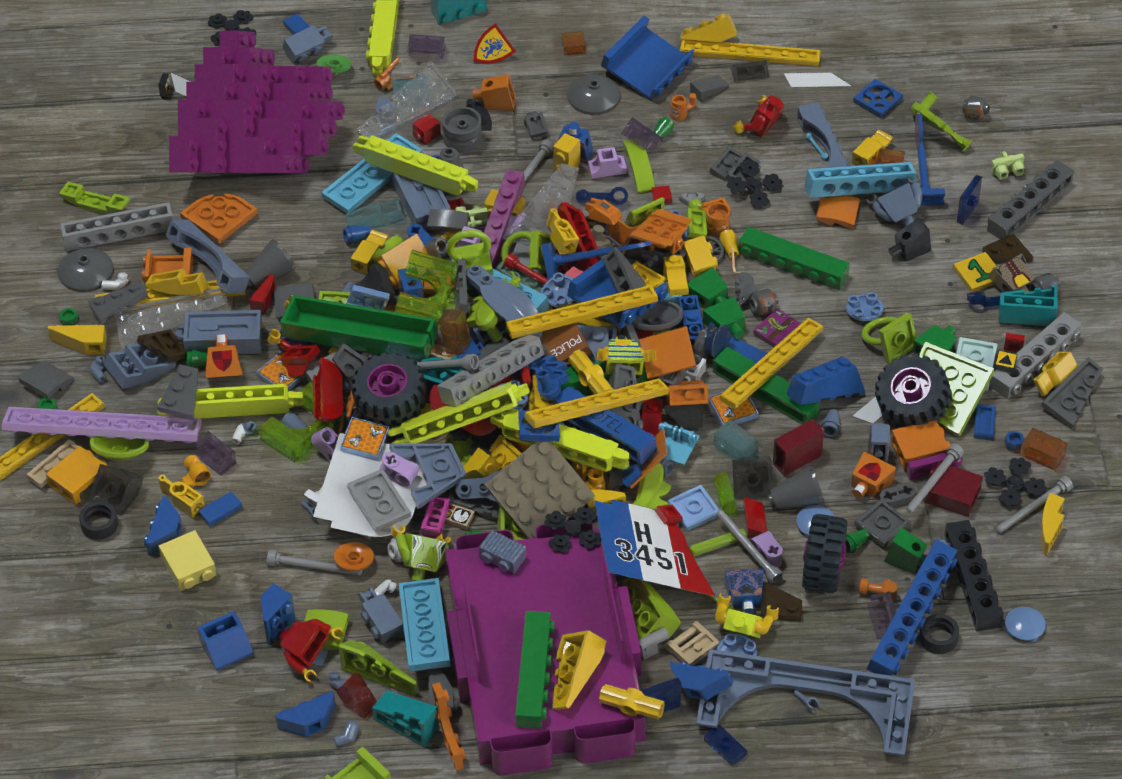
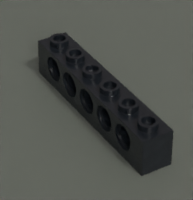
(973, 576)

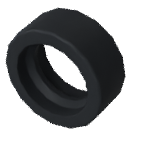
(93, 509)
(935, 646)

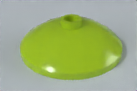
(118, 447)

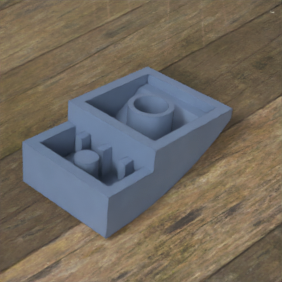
(136, 365)

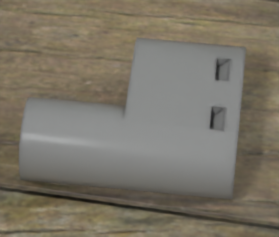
(649, 643)

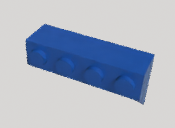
(826, 382)

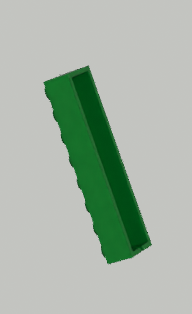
(358, 327)

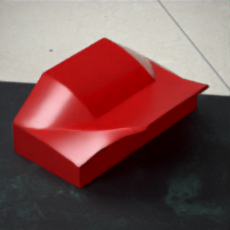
(299, 358)

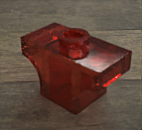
(357, 695)

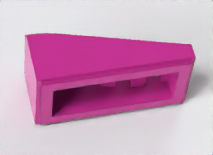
(434, 529)

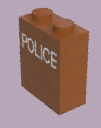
(564, 341)

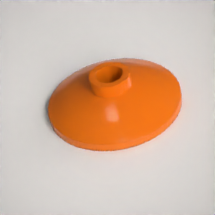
(353, 556)

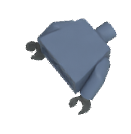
(899, 203)

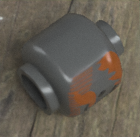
(975, 107)
(763, 302)

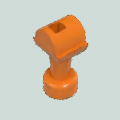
(877, 588)

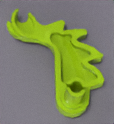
(935, 122)
(484, 316)
(652, 488)

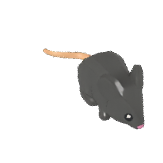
(743, 284)

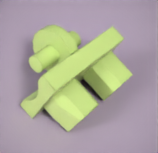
(1005, 164)
(477, 216)

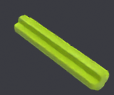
(714, 543)

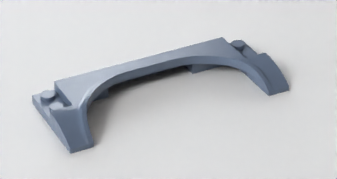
(880, 696)

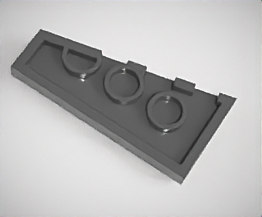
(623, 377)
(1072, 393)

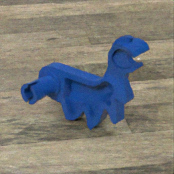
(549, 375)

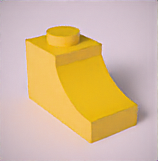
(676, 276)
(480, 465)

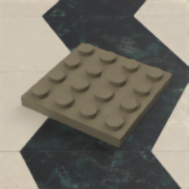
(537, 486)

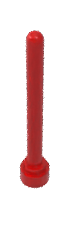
(513, 262)

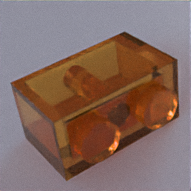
(455, 331)
(1044, 449)

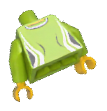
(420, 551)

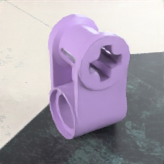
(328, 446)
(400, 469)
(769, 548)

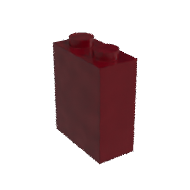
(798, 447)
(955, 490)

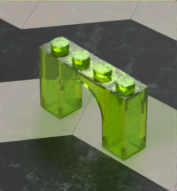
(437, 273)
(294, 442)

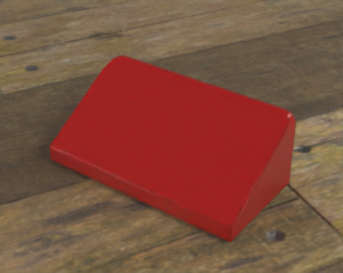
(754, 517)

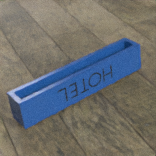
(612, 427)

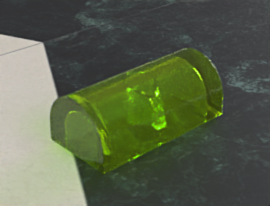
(725, 493)

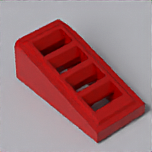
(263, 296)

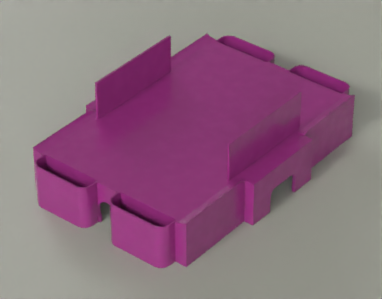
(488, 643)

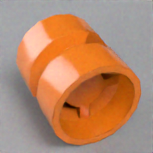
(717, 218)

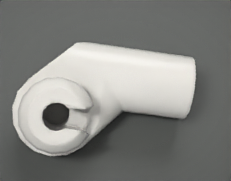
(117, 284)
(386, 585)

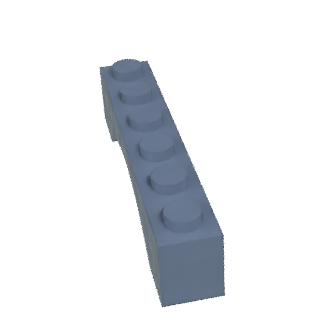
(813, 121)
(228, 273)

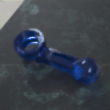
(584, 196)
(978, 298)

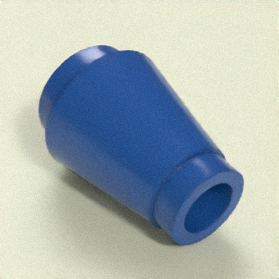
(355, 233)

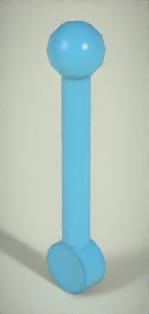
(824, 156)

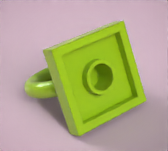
(536, 239)
(474, 254)
(895, 338)

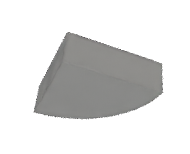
(686, 198)

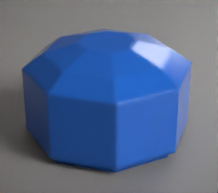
(1014, 440)

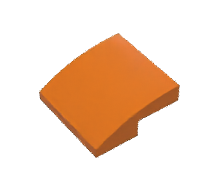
(838, 210)

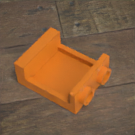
(162, 264)
(688, 393)
(918, 442)

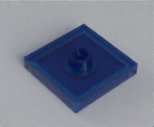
(969, 199)
(667, 691)

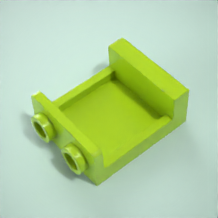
(362, 768)

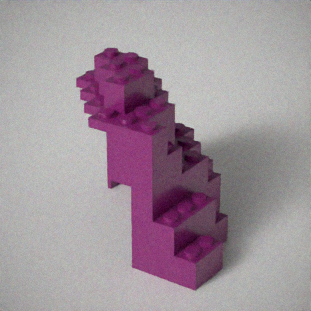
(251, 113)

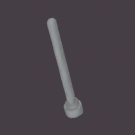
(545, 149)
(469, 362)
(953, 454)
(1063, 485)
(275, 558)
(773, 573)

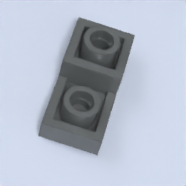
(447, 219)

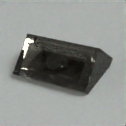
(750, 71)

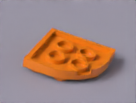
(219, 215)

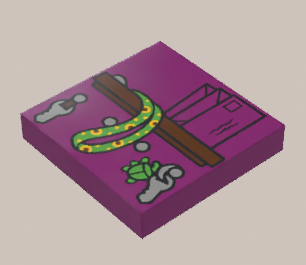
(776, 327)

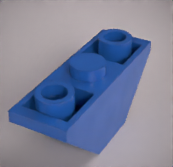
(691, 315)
(164, 527)
(701, 681)
(307, 716)

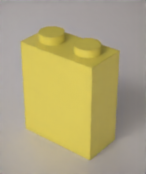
(187, 560)

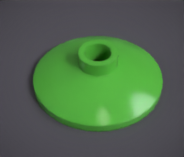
(337, 63)

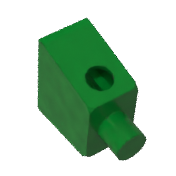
(709, 288)
(728, 314)
(936, 336)
(906, 551)

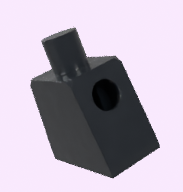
(912, 241)

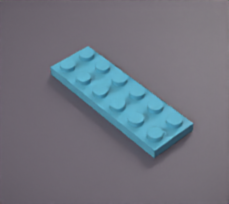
(361, 181)
(424, 625)

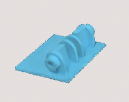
(678, 442)

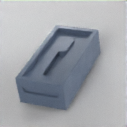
(418, 199)
(242, 329)

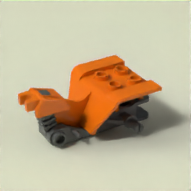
(660, 227)

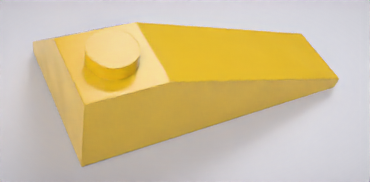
(578, 658)

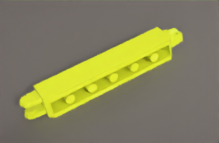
(382, 35)
(415, 165)
(244, 401)
(452, 417)
(572, 445)

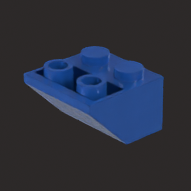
(277, 611)
(224, 640)

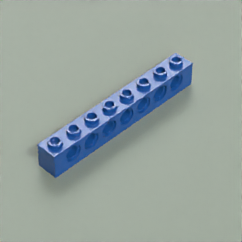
(940, 555)

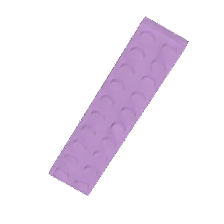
(101, 424)

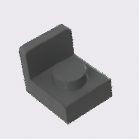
(535, 124)

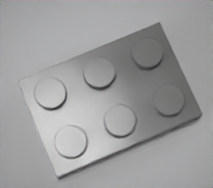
(379, 500)

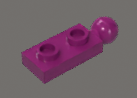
(922, 467)

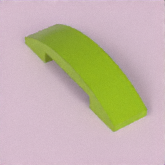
(640, 166)
(91, 201)

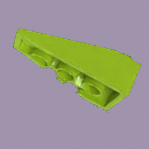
(649, 608)
(373, 666)

